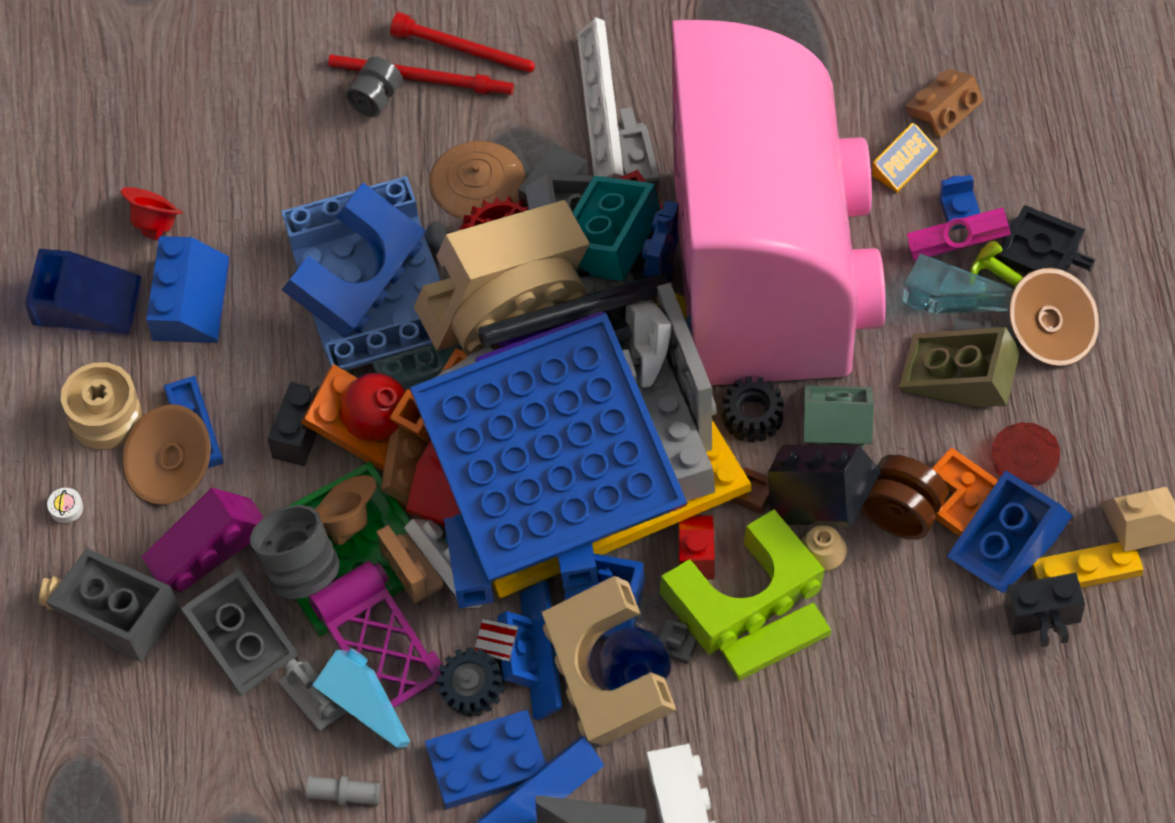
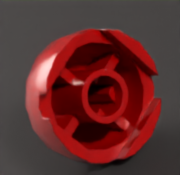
(368, 406)

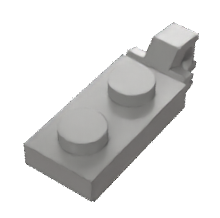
(637, 148)

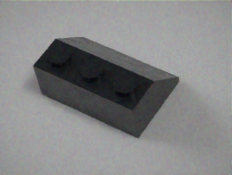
(820, 483)

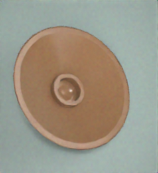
(475, 173)
(1054, 316)
(166, 454)

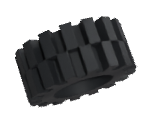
(752, 392)

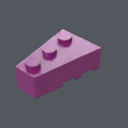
(203, 538)

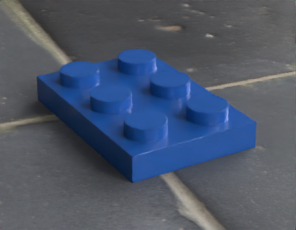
(485, 758)

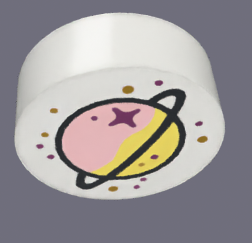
(65, 505)

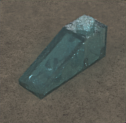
(948, 289)

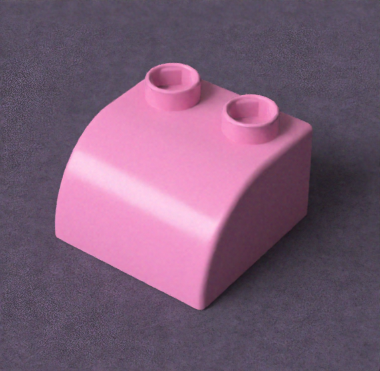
(768, 207)

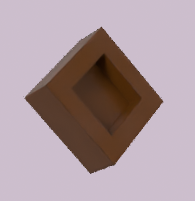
(759, 494)

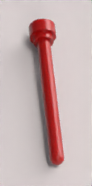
(404, 26)

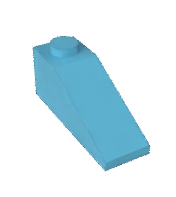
(361, 694)

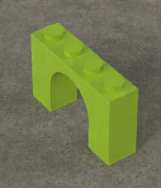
(721, 619)

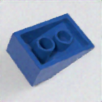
(1009, 532)

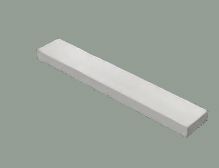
(599, 100)

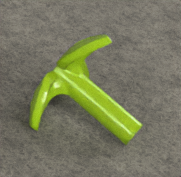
(986, 261)

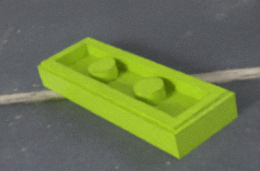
(776, 641)

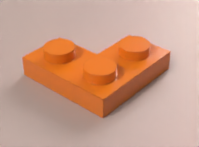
(969, 489)

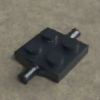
(1042, 242)

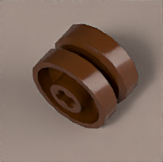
(905, 497)

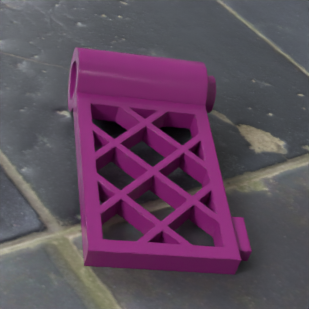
(357, 594)

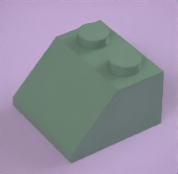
(838, 415)

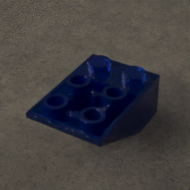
(81, 293)

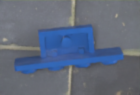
(532, 654)

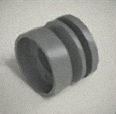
(295, 551)

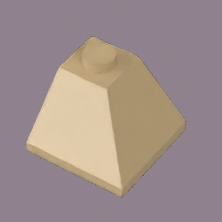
(1142, 518)

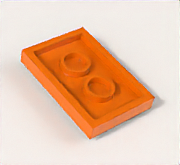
(325, 419)

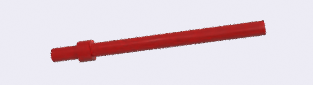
(481, 83)

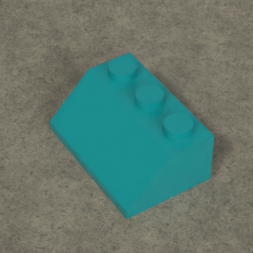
(616, 222)

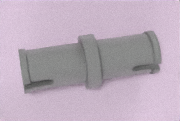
(343, 790)

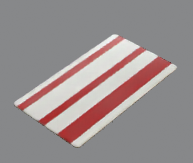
(496, 639)

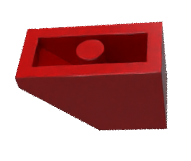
(697, 543)

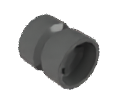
(373, 86)

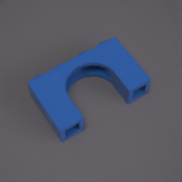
(345, 303)
(471, 584)

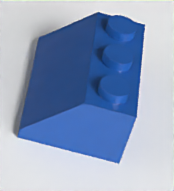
(187, 291)

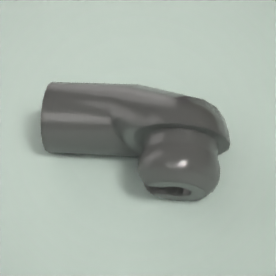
(435, 234)

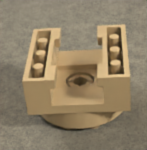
(502, 273)

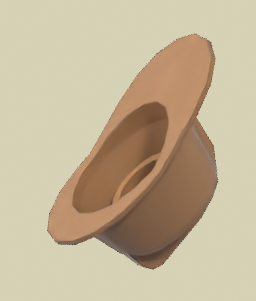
(345, 507)

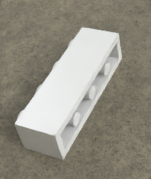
(676, 785)

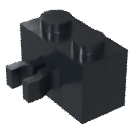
(1045, 605)

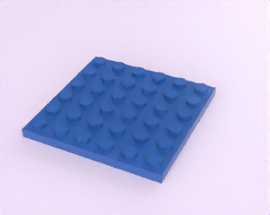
(547, 447)

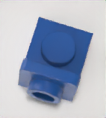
(958, 198)

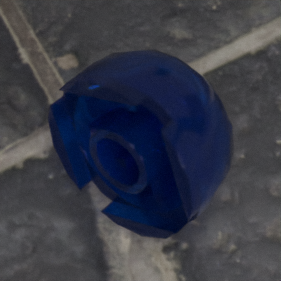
(631, 655)

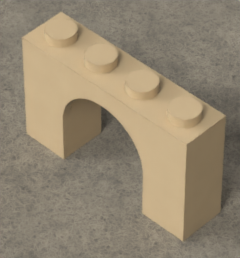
(573, 630)

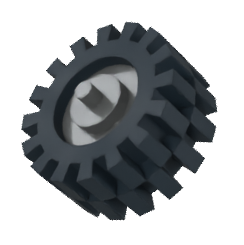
(470, 682)

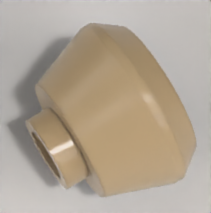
(826, 546)

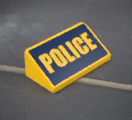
(903, 158)

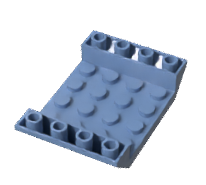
(394, 324)

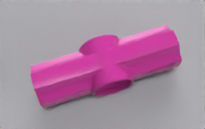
(980, 228)

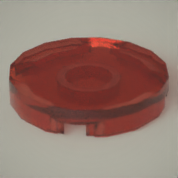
(1026, 453)

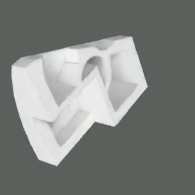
(649, 338)

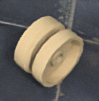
(100, 405)

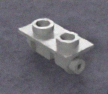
(315, 704)

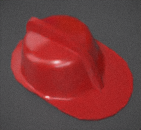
(150, 212)

